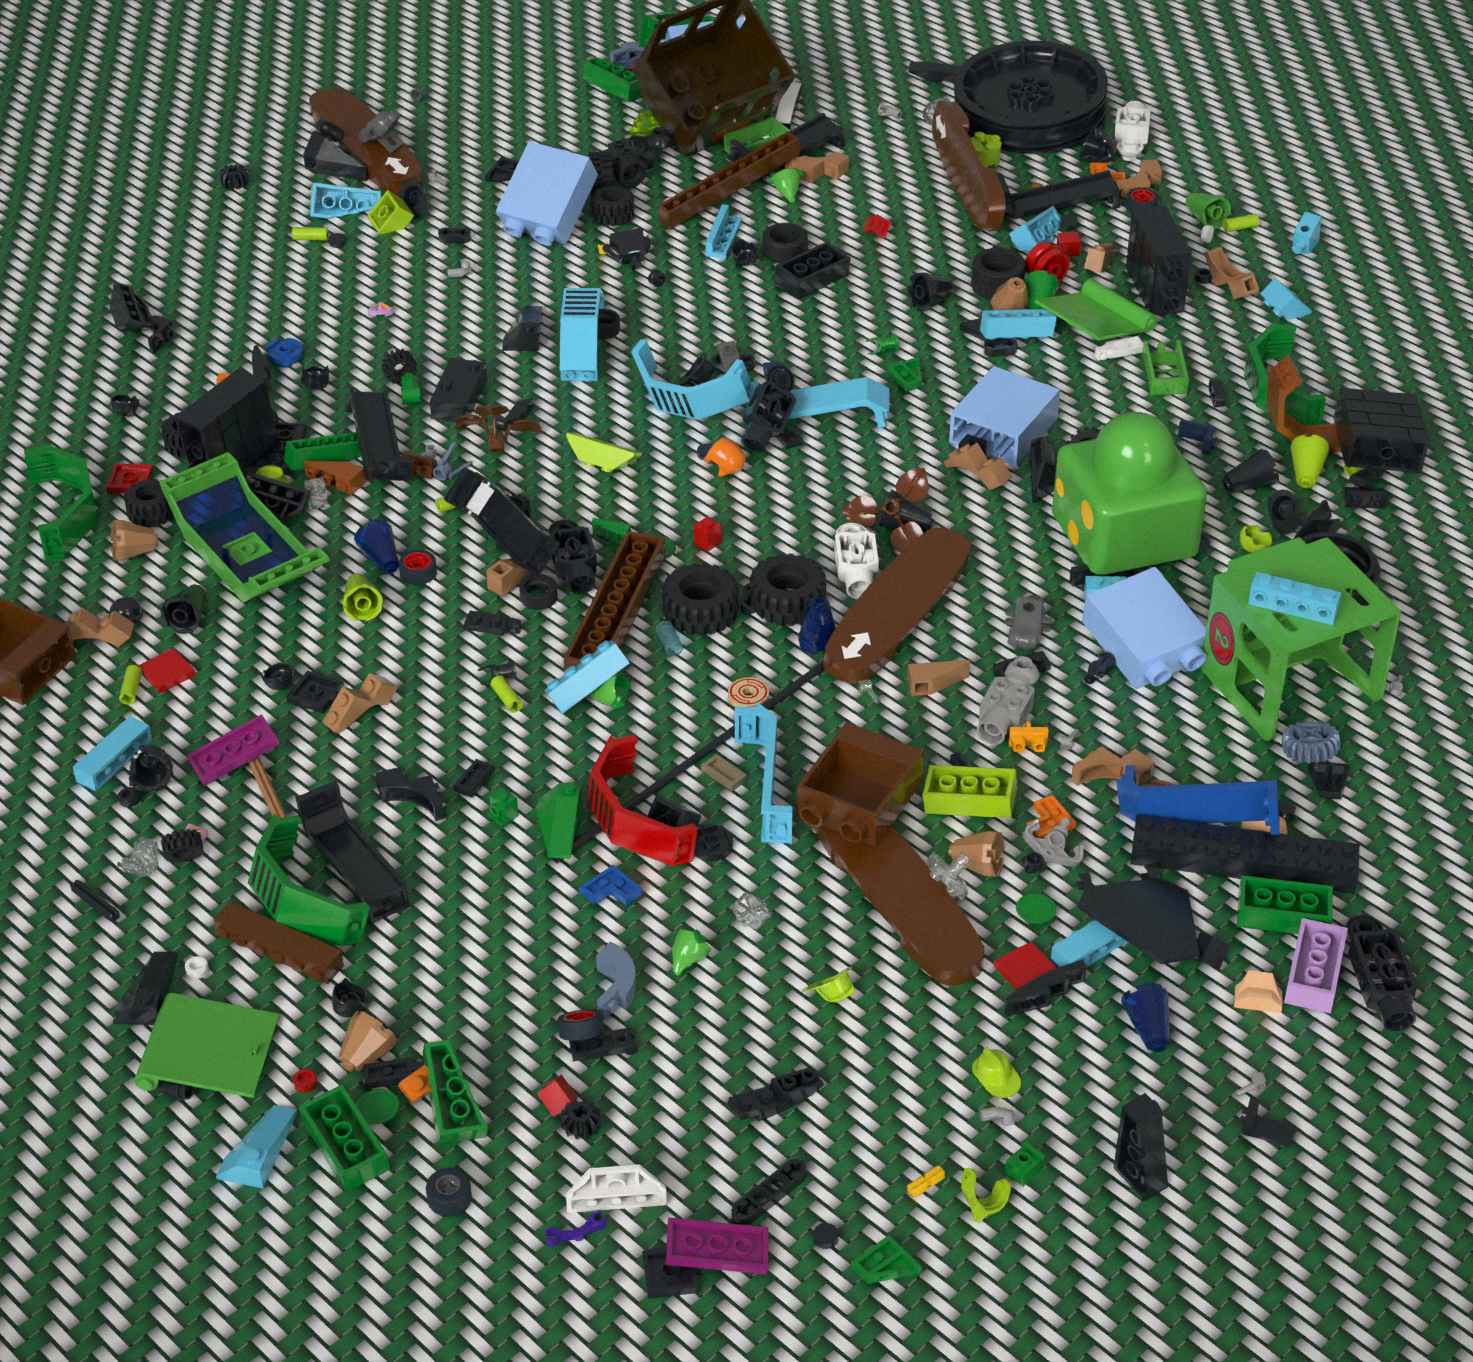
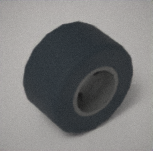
(448, 1192)

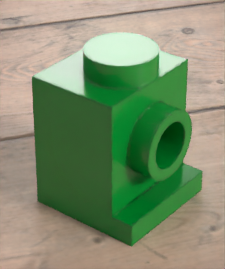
(503, 807)
(1024, 1164)

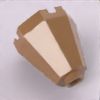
(1011, 295)
(131, 540)
(982, 850)
(364, 1042)

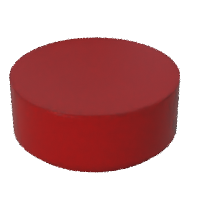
(305, 1081)

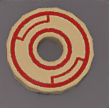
(748, 685)

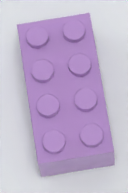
(1316, 965)

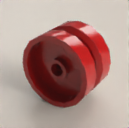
(1047, 258)

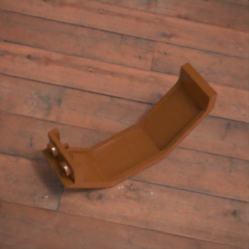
(1281, 382)

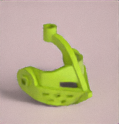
(984, 1206)

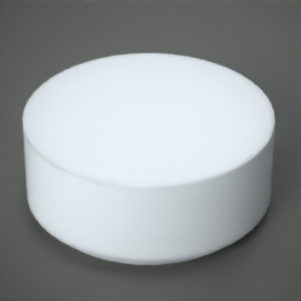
(1207, 233)
(196, 967)

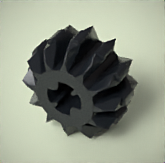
(234, 176)
(580, 1119)

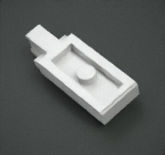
(1119, 348)

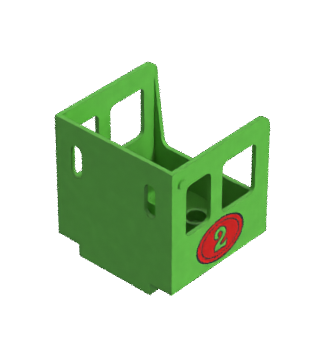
(1261, 643)

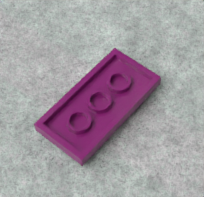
(232, 749)
(717, 1246)

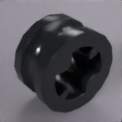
(656, 278)
(748, 360)

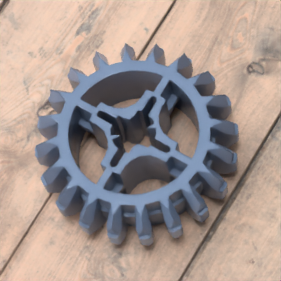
(1311, 742)

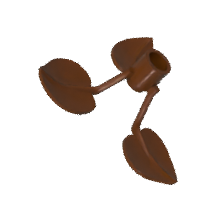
(496, 439)
(863, 508)

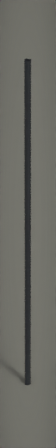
(696, 757)

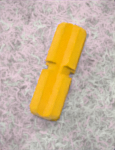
(930, 1179)

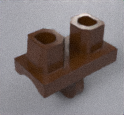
(421, 465)

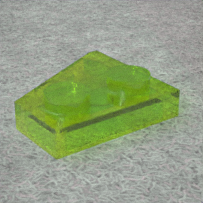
(643, 124)

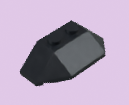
(129, 309)
(1042, 468)
(279, 497)

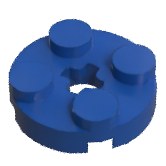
(284, 352)

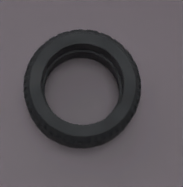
(784, 241)

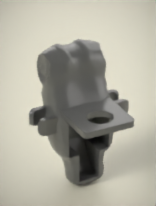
(382, 129)
(1027, 622)

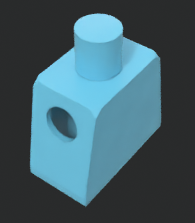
(1305, 240)

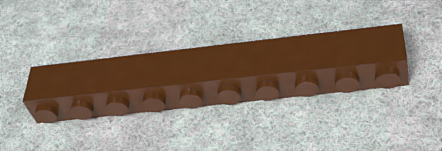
(728, 180)

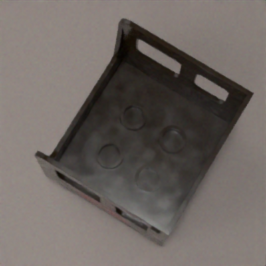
(712, 75)

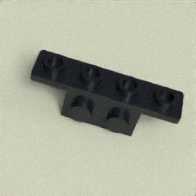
(1319, 521)

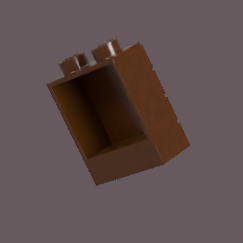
(30, 651)
(859, 784)

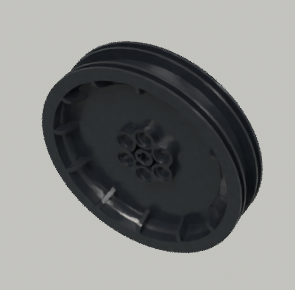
(1032, 95)

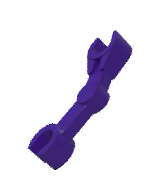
(577, 1234)

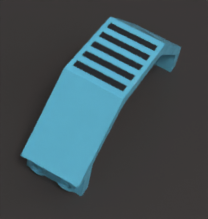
(580, 333)
(694, 401)

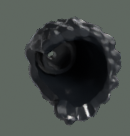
(1098, 147)
(152, 770)

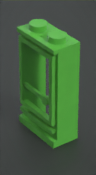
(755, 131)
(1165, 385)

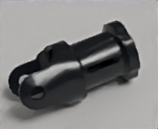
(1098, 668)
(505, 670)

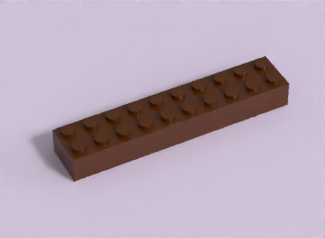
(618, 595)

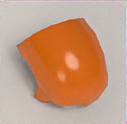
(727, 455)

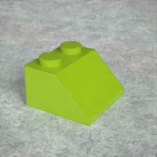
(390, 214)

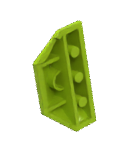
(601, 453)

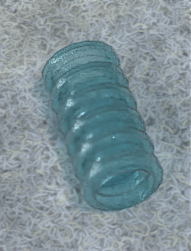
(669, 638)

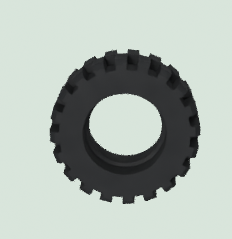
(785, 573)
(700, 615)

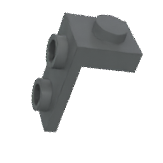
(727, 353)

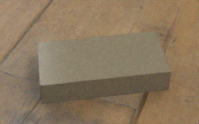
(724, 772)

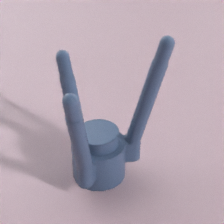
(444, 468)

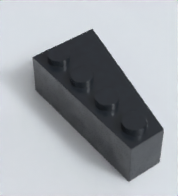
(1141, 1147)

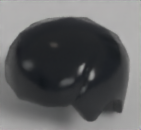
(744, 253)
(124, 405)
(128, 608)
(278, 676)

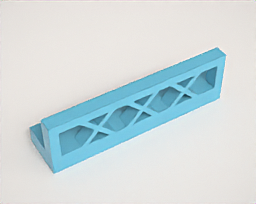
(718, 233)

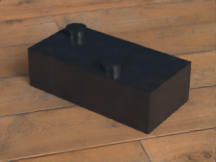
(812, 270)
(458, 389)

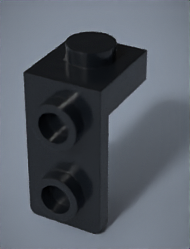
(162, 332)
(1265, 1128)

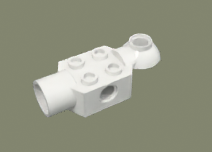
(1132, 129)
(855, 558)

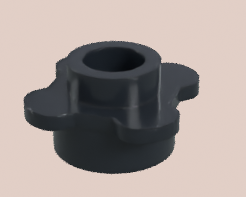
(1033, 862)

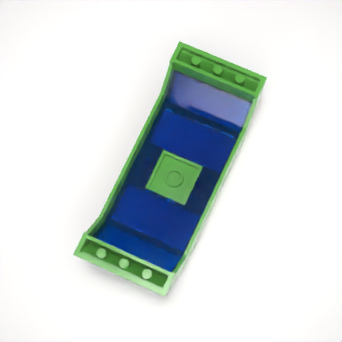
(236, 529)

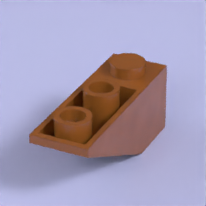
(338, 475)

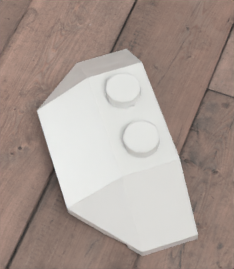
(615, 1189)

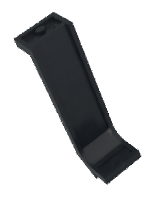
(810, 136)
(1060, 194)
(377, 436)
(502, 520)
(351, 852)

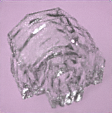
(143, 858)

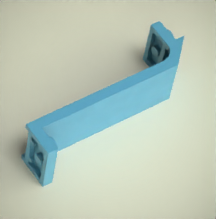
(839, 397)
(759, 726)

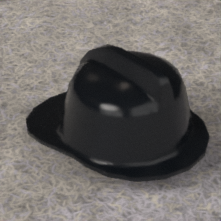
(414, 197)
(699, 372)
(1284, 511)

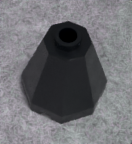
(928, 290)

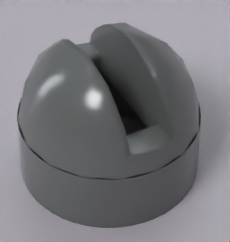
(414, 92)

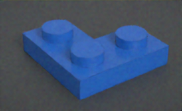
(611, 882)

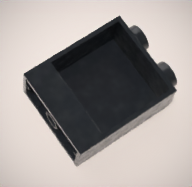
(1158, 260)
(230, 419)
(1381, 430)

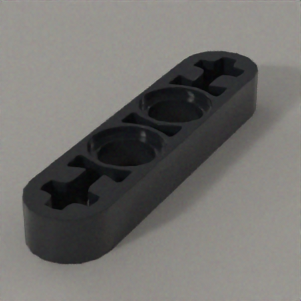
(771, 1194)

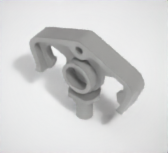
(1053, 844)

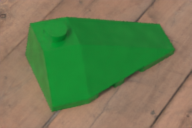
(559, 817)

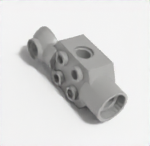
(1007, 701)

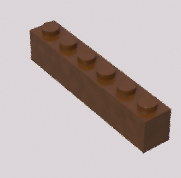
(278, 942)

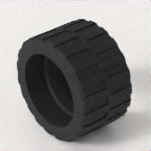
(993, 268)

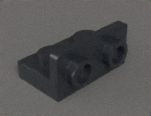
(1365, 497)

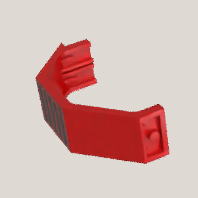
(628, 828)

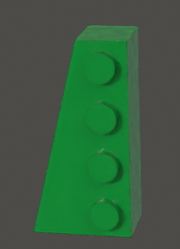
(612, 78)
(452, 1103)

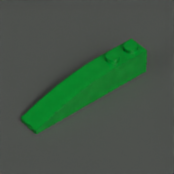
(326, 448)

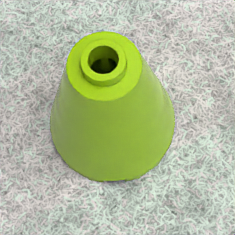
(1308, 458)
(361, 598)

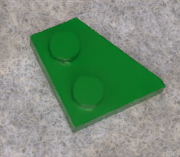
(907, 374)
(885, 1262)

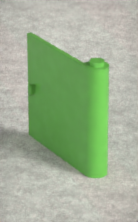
(1100, 312)
(207, 1045)

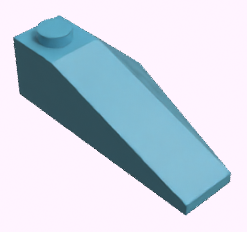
(336, 201)
(1036, 230)
(256, 1153)

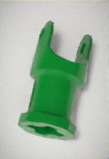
(885, 343)

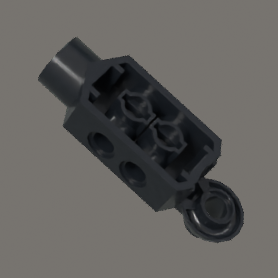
(1382, 971)

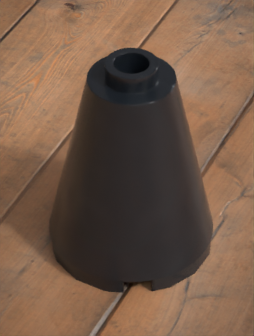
(1252, 473)
(909, 512)
(184, 609)

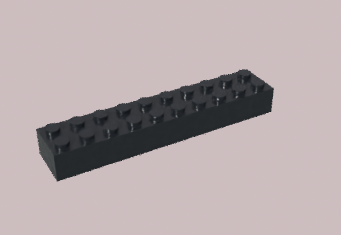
(1244, 852)

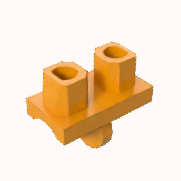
(1028, 737)

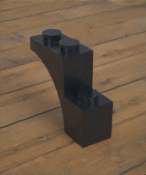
(422, 791)

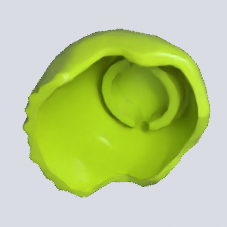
(1254, 539)

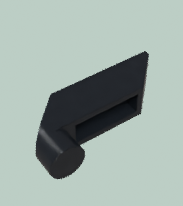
(518, 412)

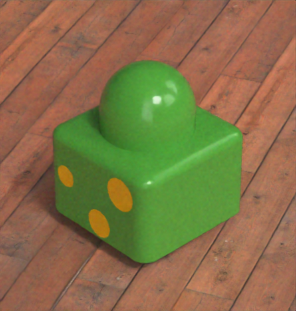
(1128, 496)

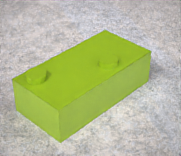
(970, 791)

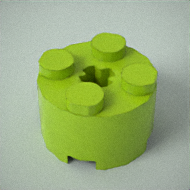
(988, 148)

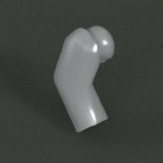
(889, 111)
(460, 272)
(996, 1113)

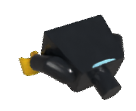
(627, 247)

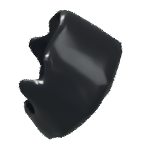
(315, 377)
(348, 998)

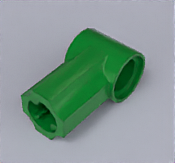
(410, 390)

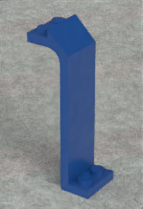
(1201, 801)

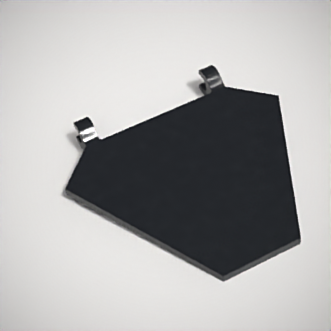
(1144, 913)

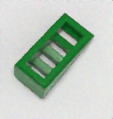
(618, 528)

